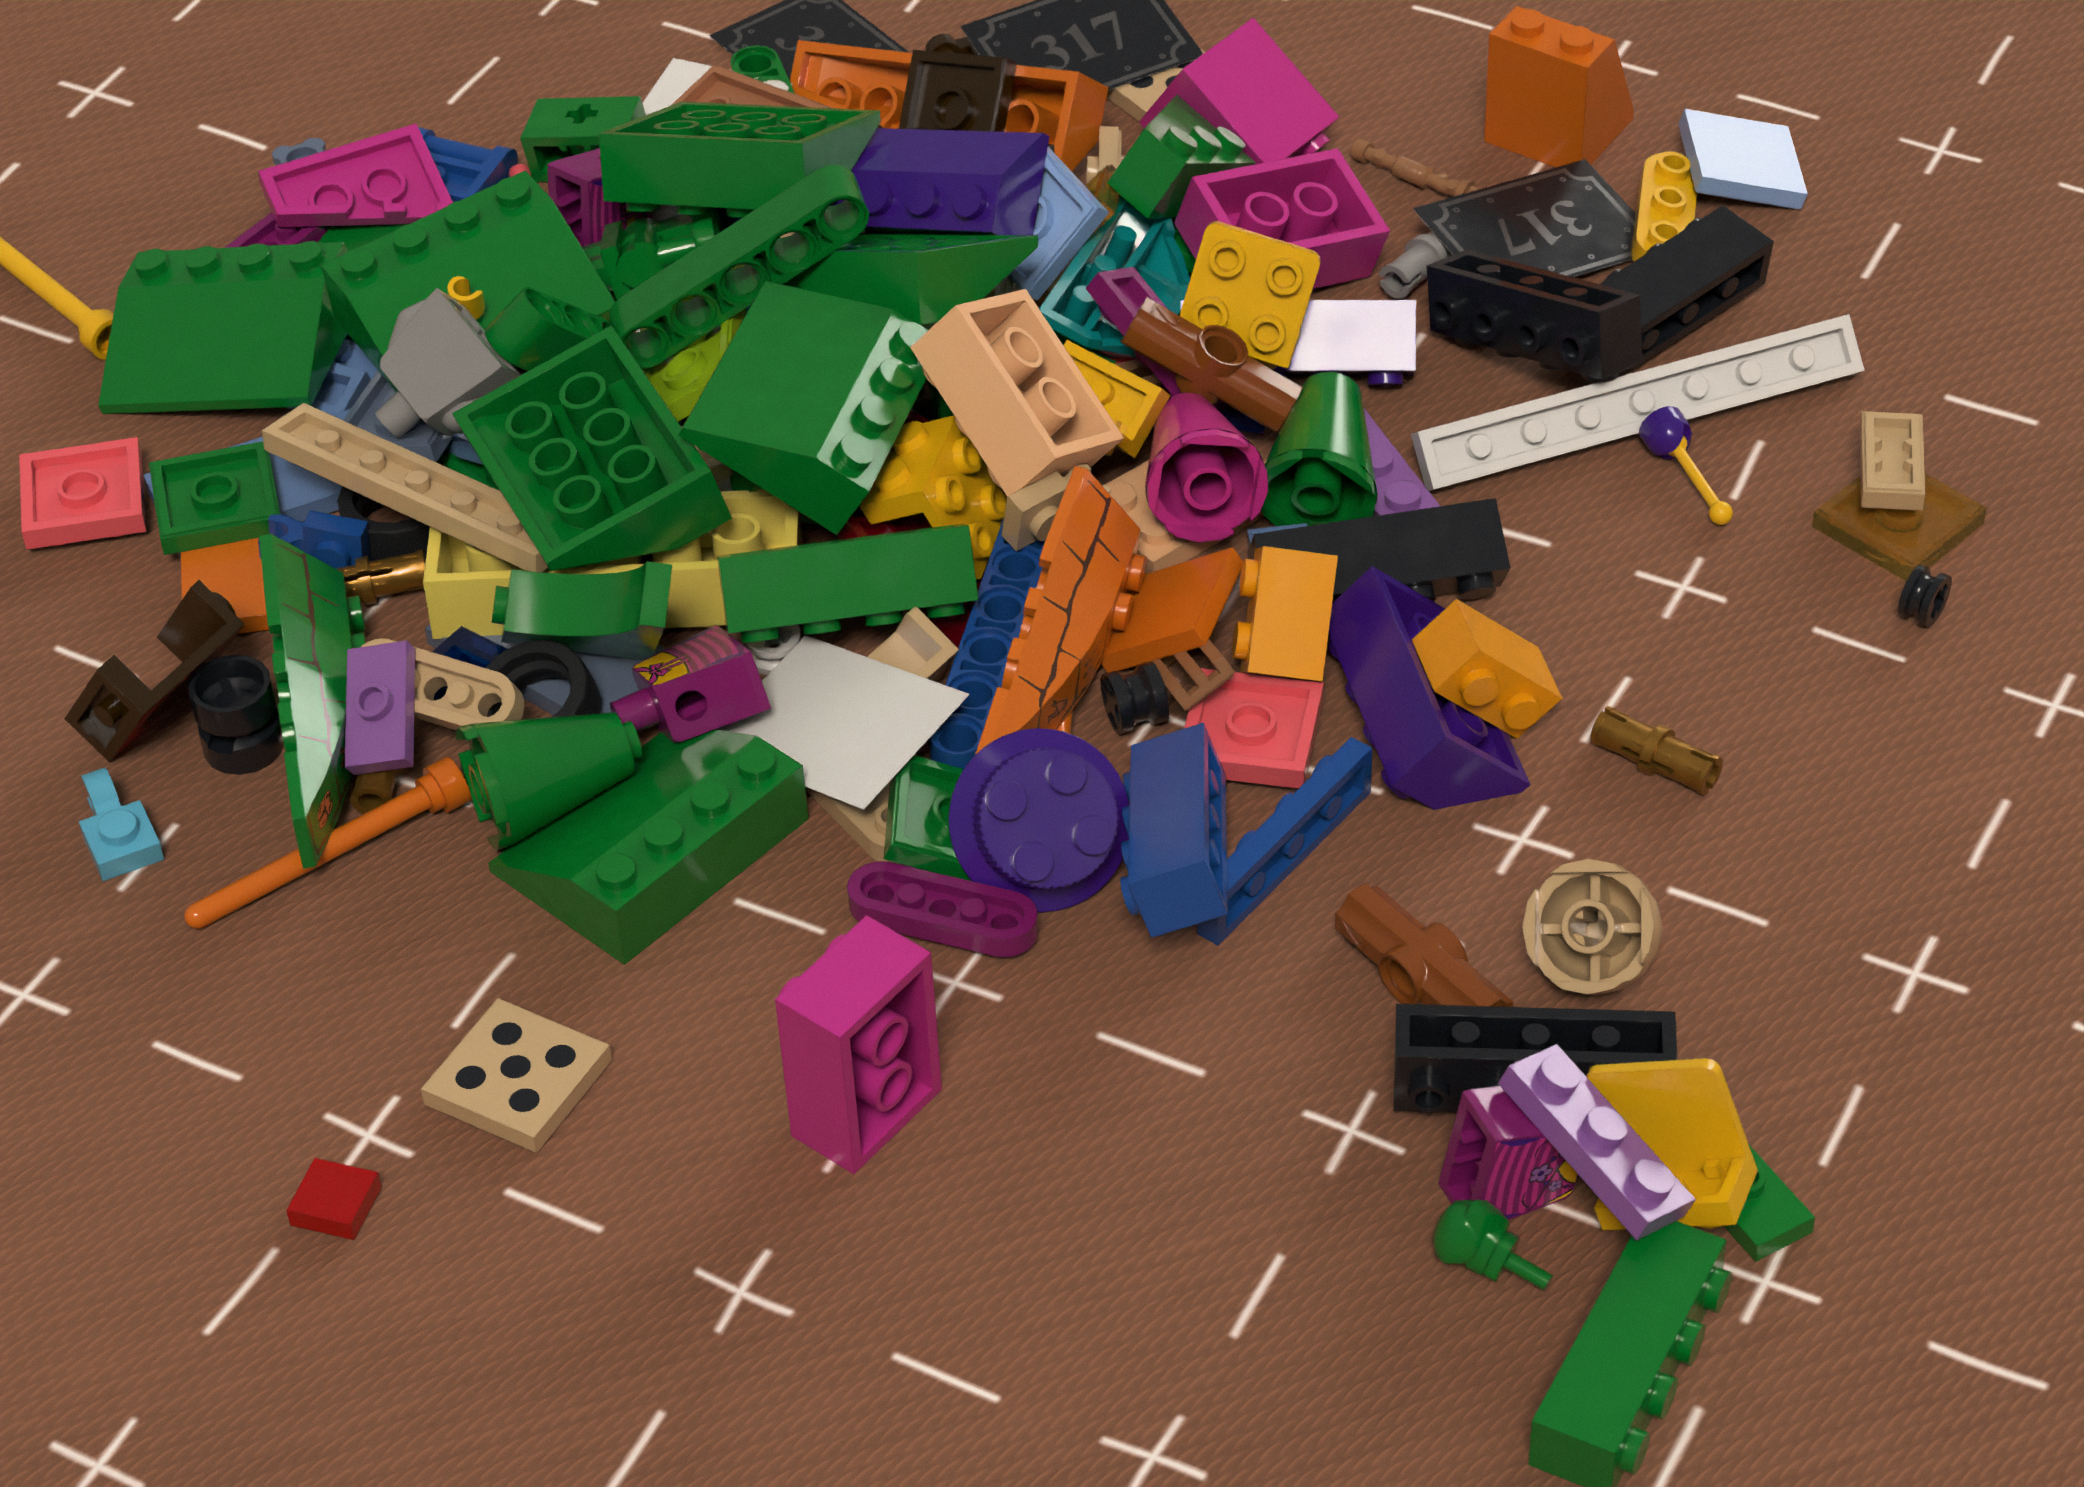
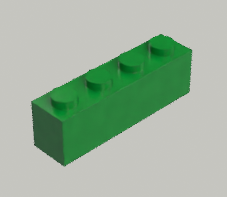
(847, 579)
(1628, 1356)

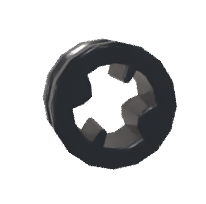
(1924, 595)

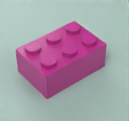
(1297, 200)
(859, 1043)

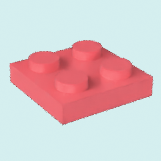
(82, 493)
(1262, 727)

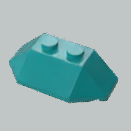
(1119, 243)

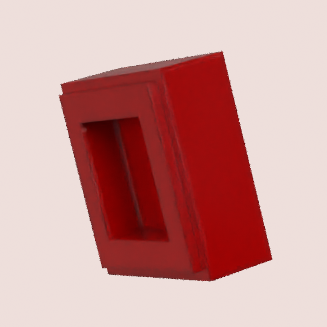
(334, 1198)

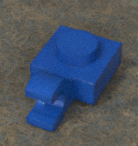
(324, 536)

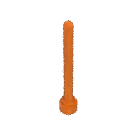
(437, 789)

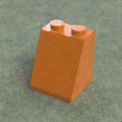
(1553, 89)

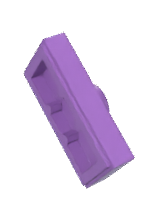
(380, 707)

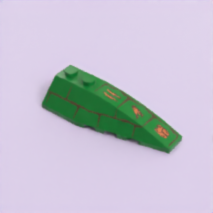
(311, 637)

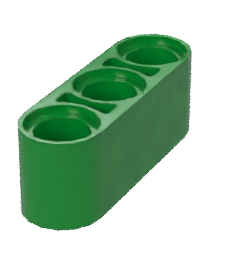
(539, 328)

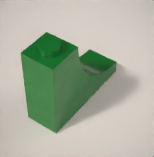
(587, 612)

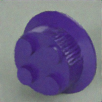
(1039, 817)

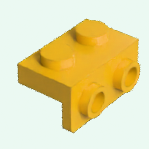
(1125, 396)

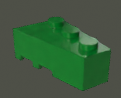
(1169, 154)

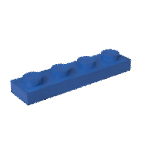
(1292, 833)

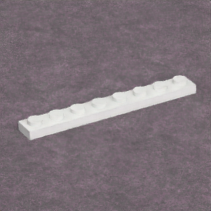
(1619, 406)

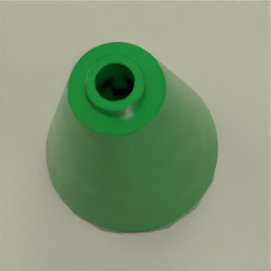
(1322, 457)
(543, 768)

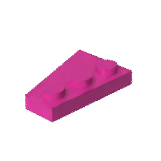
(358, 183)

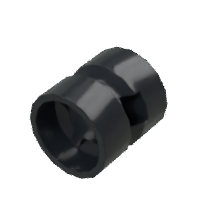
(236, 714)

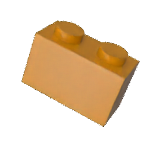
(1285, 613)
(1486, 669)

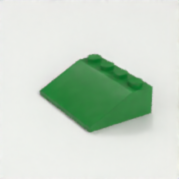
(726, 154)
(495, 239)
(917, 272)
(221, 329)
(810, 398)
(593, 458)
(659, 838)

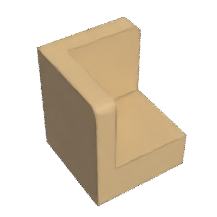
(917, 647)

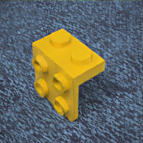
(1252, 288)
(943, 476)
(1691, 1126)

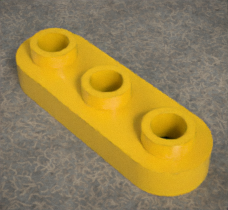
(1663, 201)

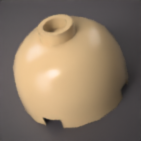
(1592, 927)

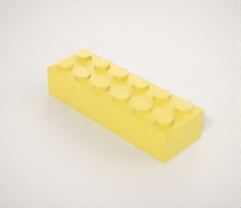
(464, 579)

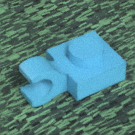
(117, 835)

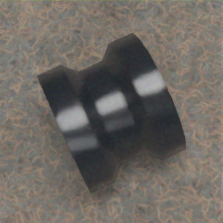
(1134, 697)

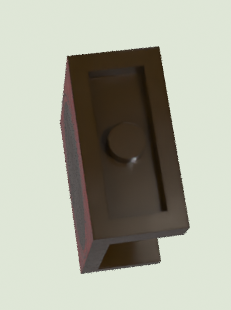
(121, 707)

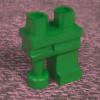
(647, 247)

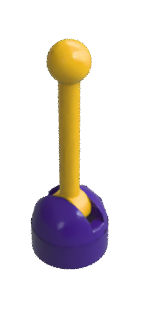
(1669, 436)

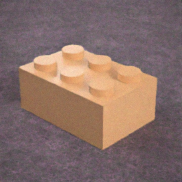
(1015, 390)

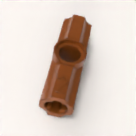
(1211, 364)
(1412, 959)

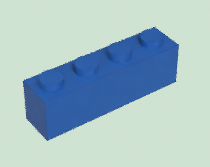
(1175, 831)

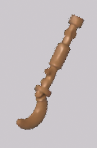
(1410, 170)

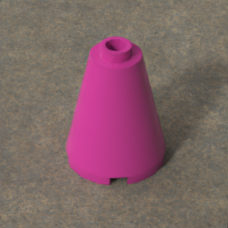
(1202, 471)

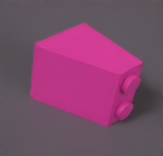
(1255, 94)

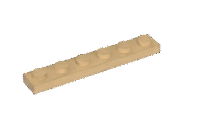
(403, 482)

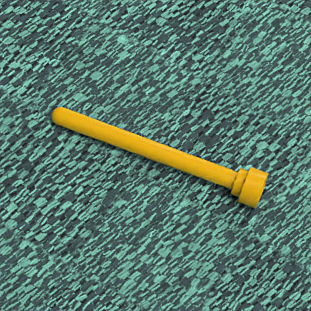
(92, 325)

